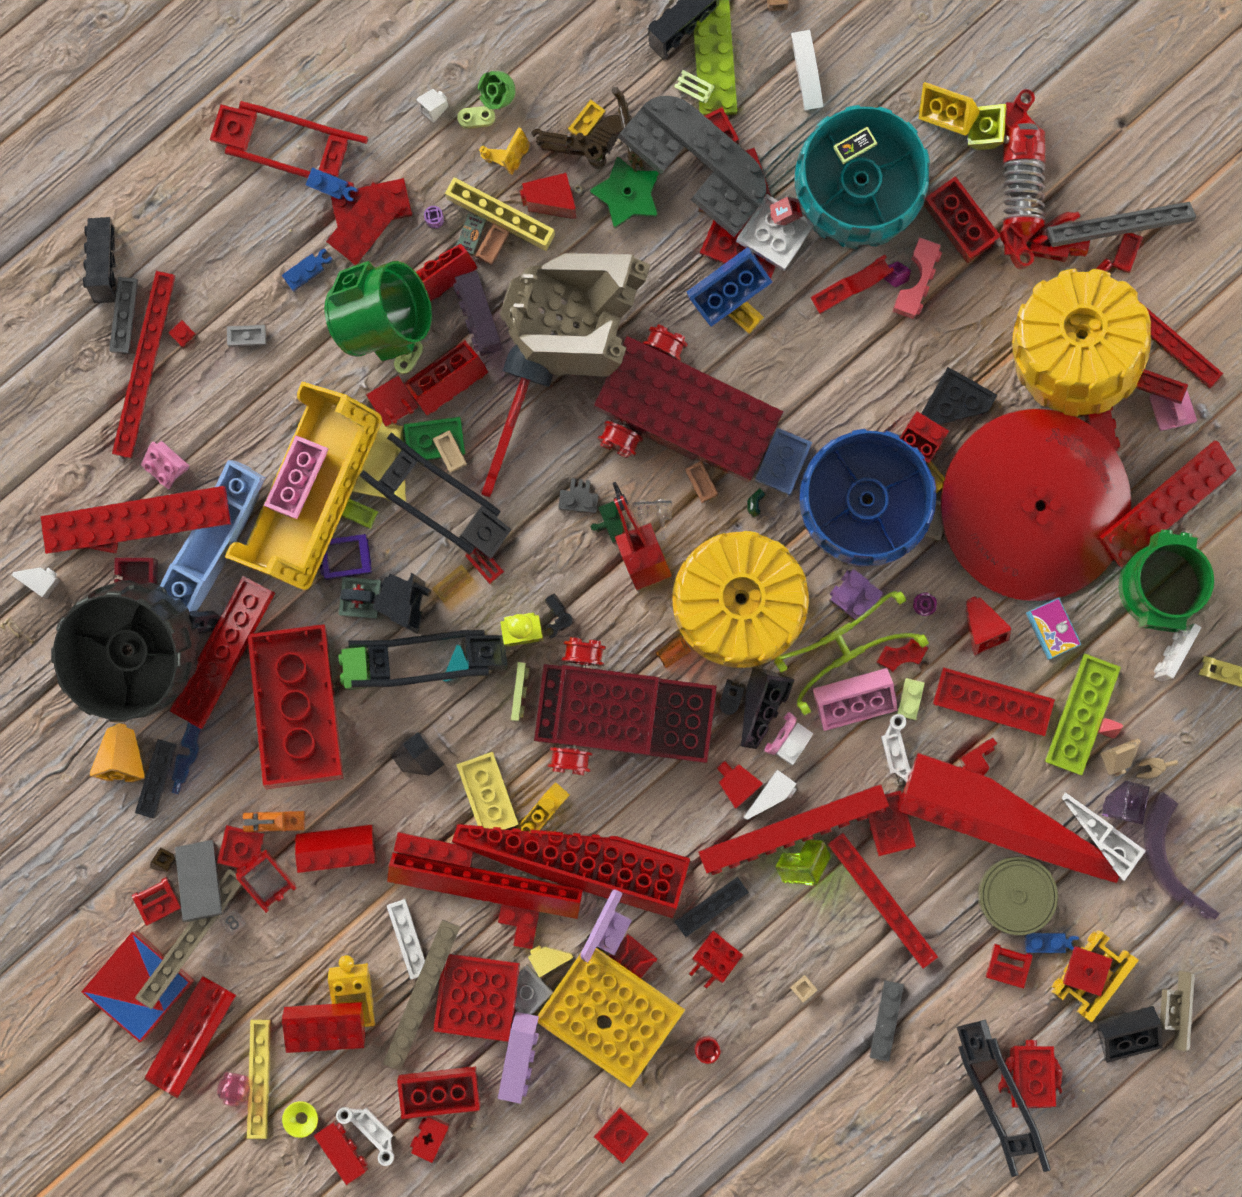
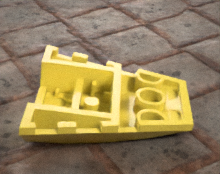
(378, 461)

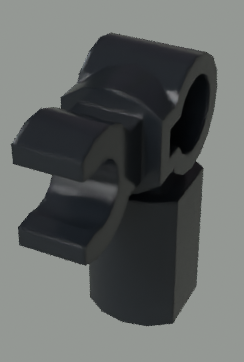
(565, 620)

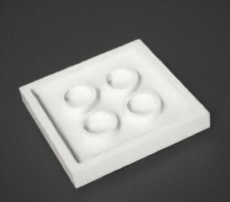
(774, 241)
(1176, 653)

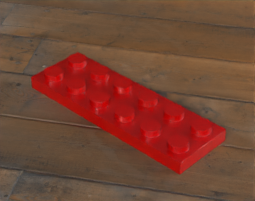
(993, 701)

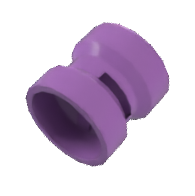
(436, 219)

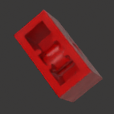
(438, 1130)

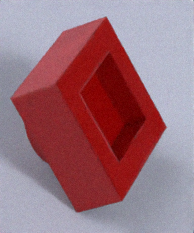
(182, 333)

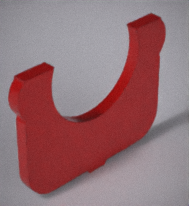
(1062, 218)

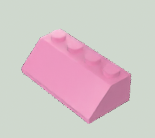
(296, 477)
(855, 699)

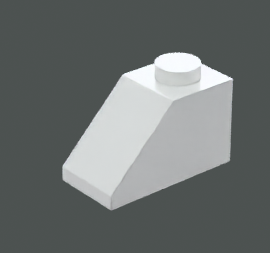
(432, 104)
(38, 580)
(794, 744)

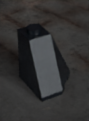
(417, 756)

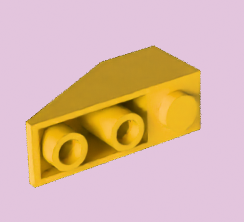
(544, 808)

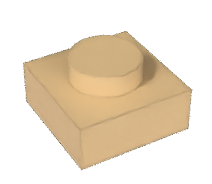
(803, 988)

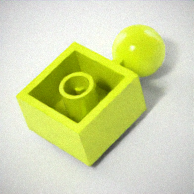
(521, 629)

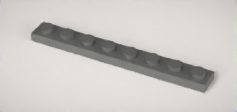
(1120, 224)

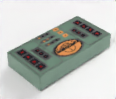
(471, 233)

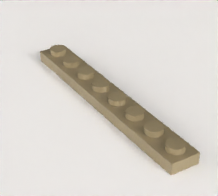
(184, 947)
(421, 995)

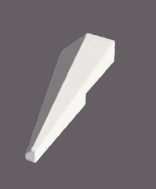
(1115, 846)

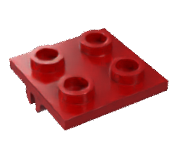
(392, 401)
(716, 957)

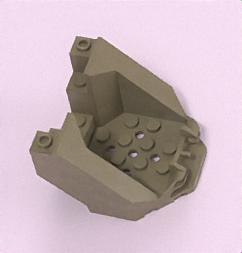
(597, 296)

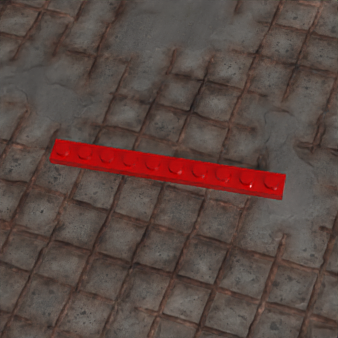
(143, 364)

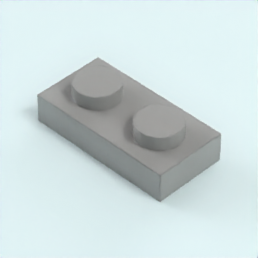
(246, 335)

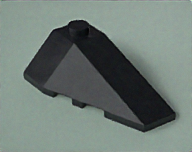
(763, 698)

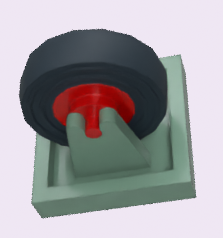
(358, 597)

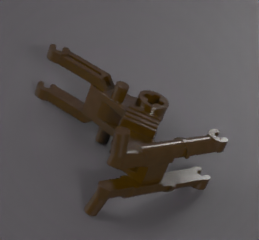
(598, 143)

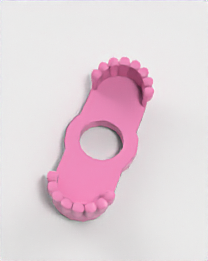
(775, 746)

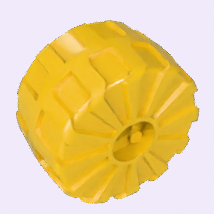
(1076, 372)
(736, 632)

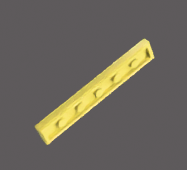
(259, 1079)

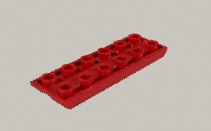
(190, 1037)

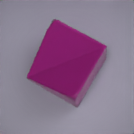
(899, 276)

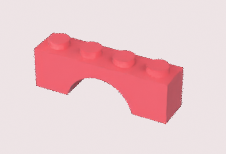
(924, 256)

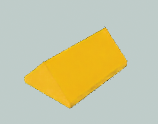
(947, 109)

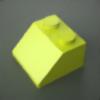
(988, 128)

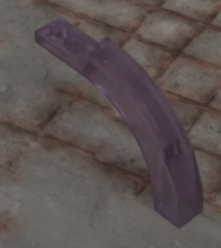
(1156, 856)

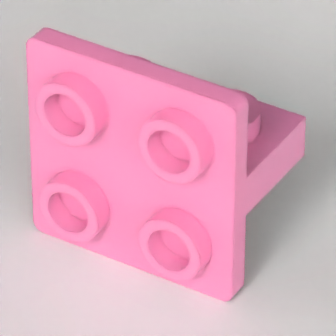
(1172, 414)
(163, 464)

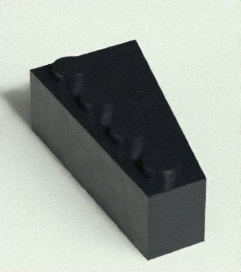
(677, 22)
(100, 259)

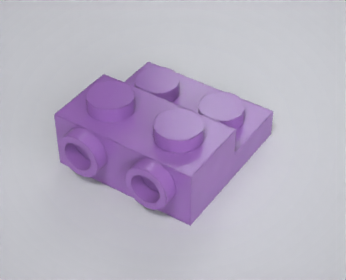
(855, 594)

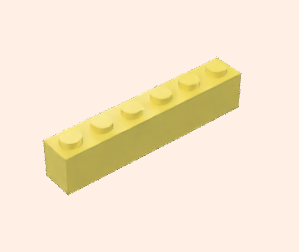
(500, 214)

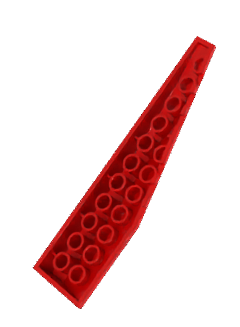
(995, 815)
(596, 864)

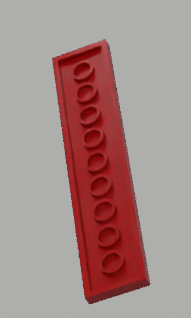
(135, 520)

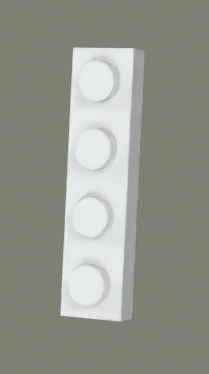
(407, 937)

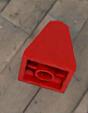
(985, 626)

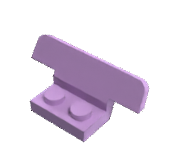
(608, 929)

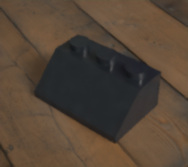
(1130, 1034)

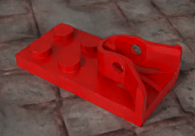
(633, 956)

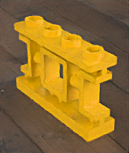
(1111, 984)

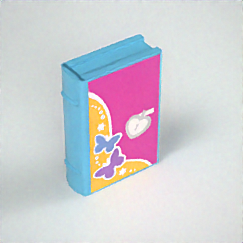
(1053, 628)

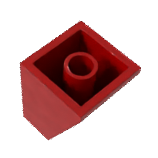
(549, 196)

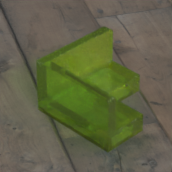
(806, 866)

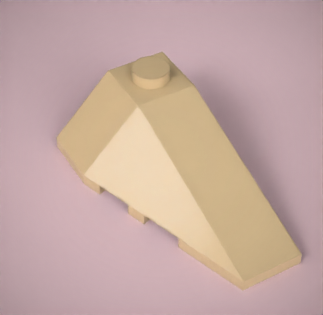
(1120, 757)

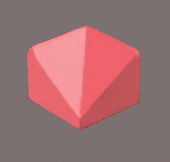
(1110, 728)

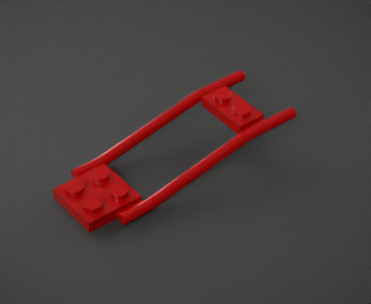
(235, 126)

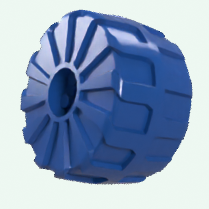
(872, 466)

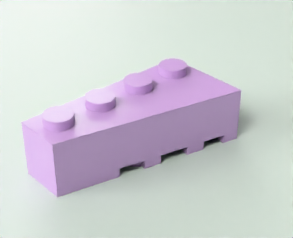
(518, 1056)

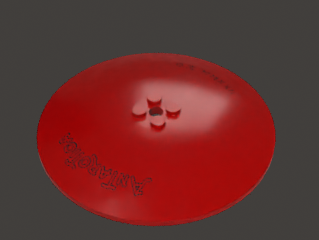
(993, 497)

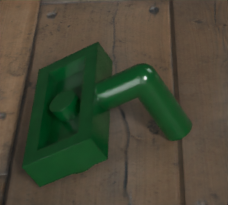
(611, 521)

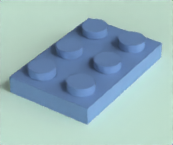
(783, 461)

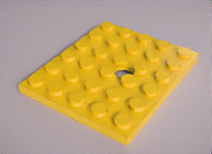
(637, 1012)

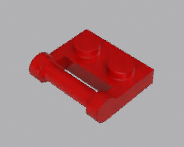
(159, 907)
(1006, 972)

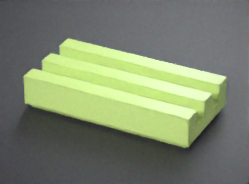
(682, 80)

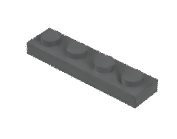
(123, 315)
(886, 1020)

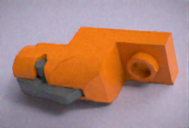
(274, 821)

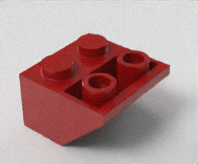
(924, 435)

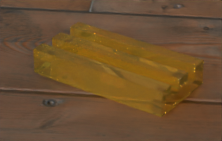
(447, 578)

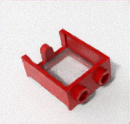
(264, 879)

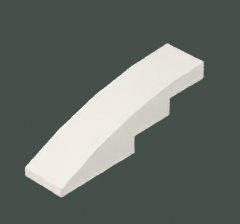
(807, 69)

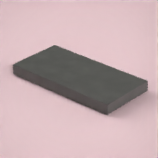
(198, 881)

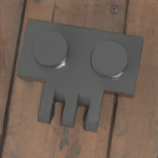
(578, 498)

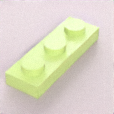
(520, 692)

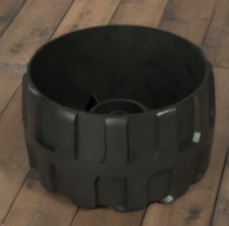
(100, 670)

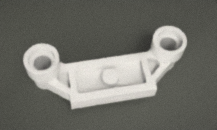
(895, 749)
(372, 1129)

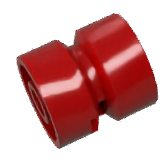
(707, 1049)

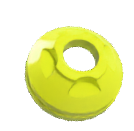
(292, 1126)

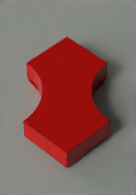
(893, 657)

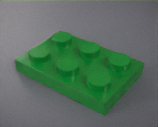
(421, 434)

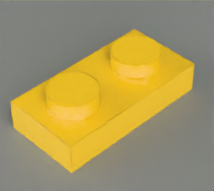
(587, 119)

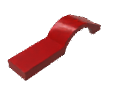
(852, 285)

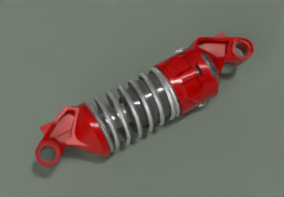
(1024, 163)

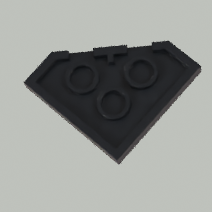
(957, 399)

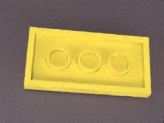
(487, 792)

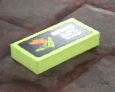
(855, 145)

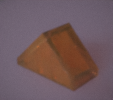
(673, 651)

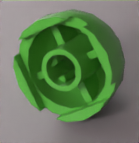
(496, 89)

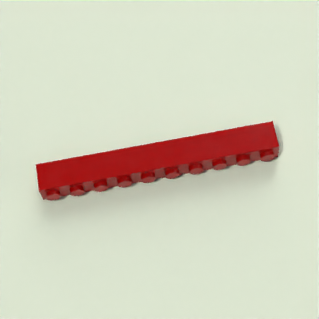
(794, 828)
(484, 885)

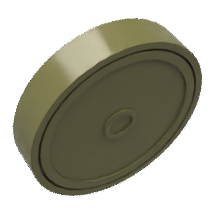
(1017, 895)

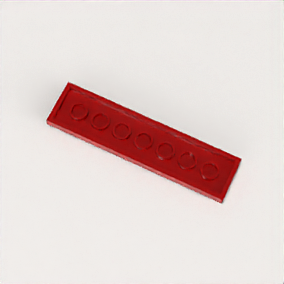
(1168, 503)
(222, 652)

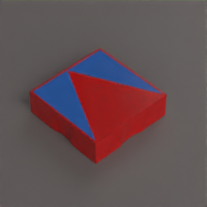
(122, 979)

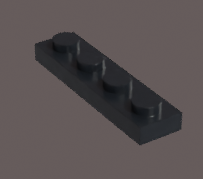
(156, 778)
(711, 907)

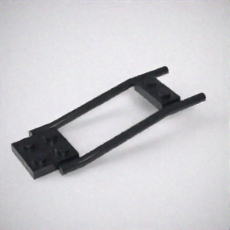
(484, 530)
(482, 652)
(981, 1047)

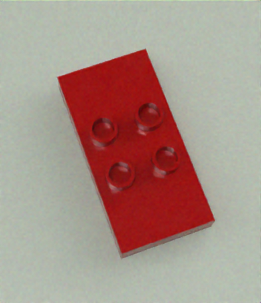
(295, 707)

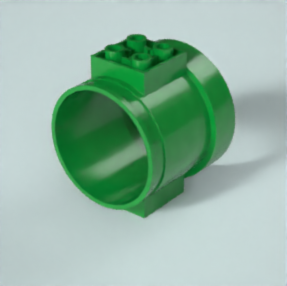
(378, 310)
(1134, 598)

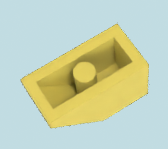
(547, 959)

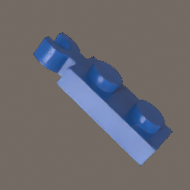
(329, 184)
(306, 270)
(1048, 942)

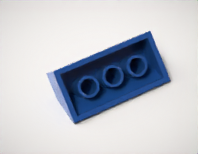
(729, 286)

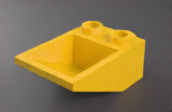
(352, 984)

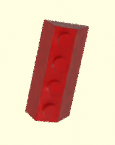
(446, 377)
(335, 848)

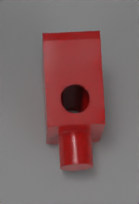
(737, 783)

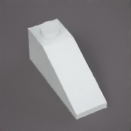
(775, 791)

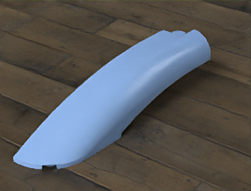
(205, 549)

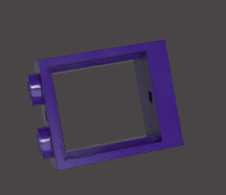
(365, 558)

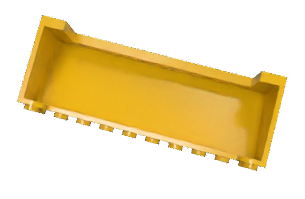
(295, 547)

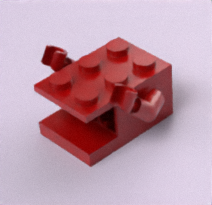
(1035, 1075)

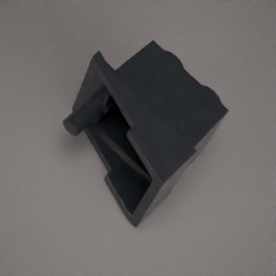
(402, 600)

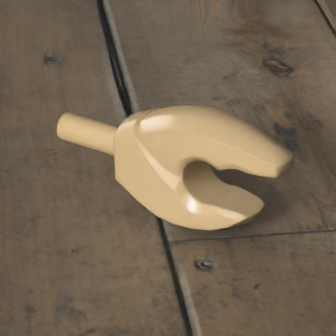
(1157, 767)

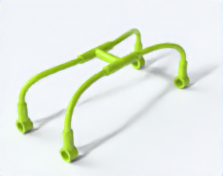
(847, 654)

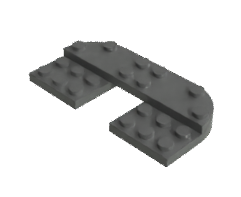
(668, 126)

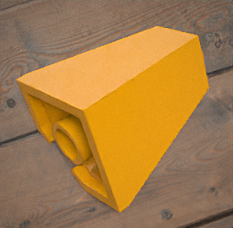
(118, 756)

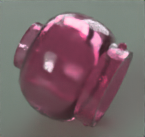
(233, 1089)

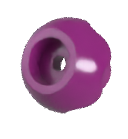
(927, 598)

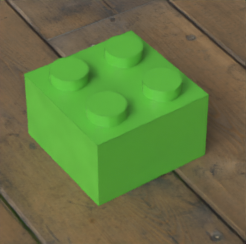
(355, 666)

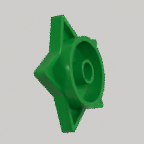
(625, 206)

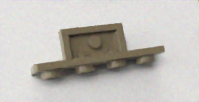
(1177, 1010)

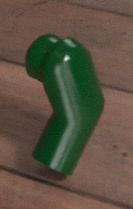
(753, 502)

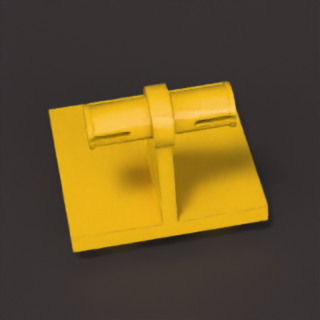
(511, 156)

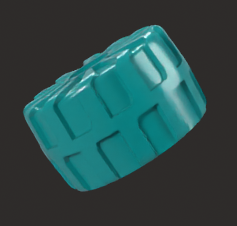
(893, 172)

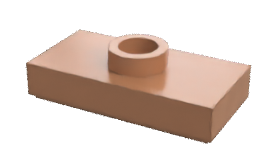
(492, 244)
(701, 482)

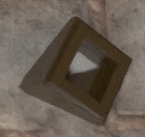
(162, 860)

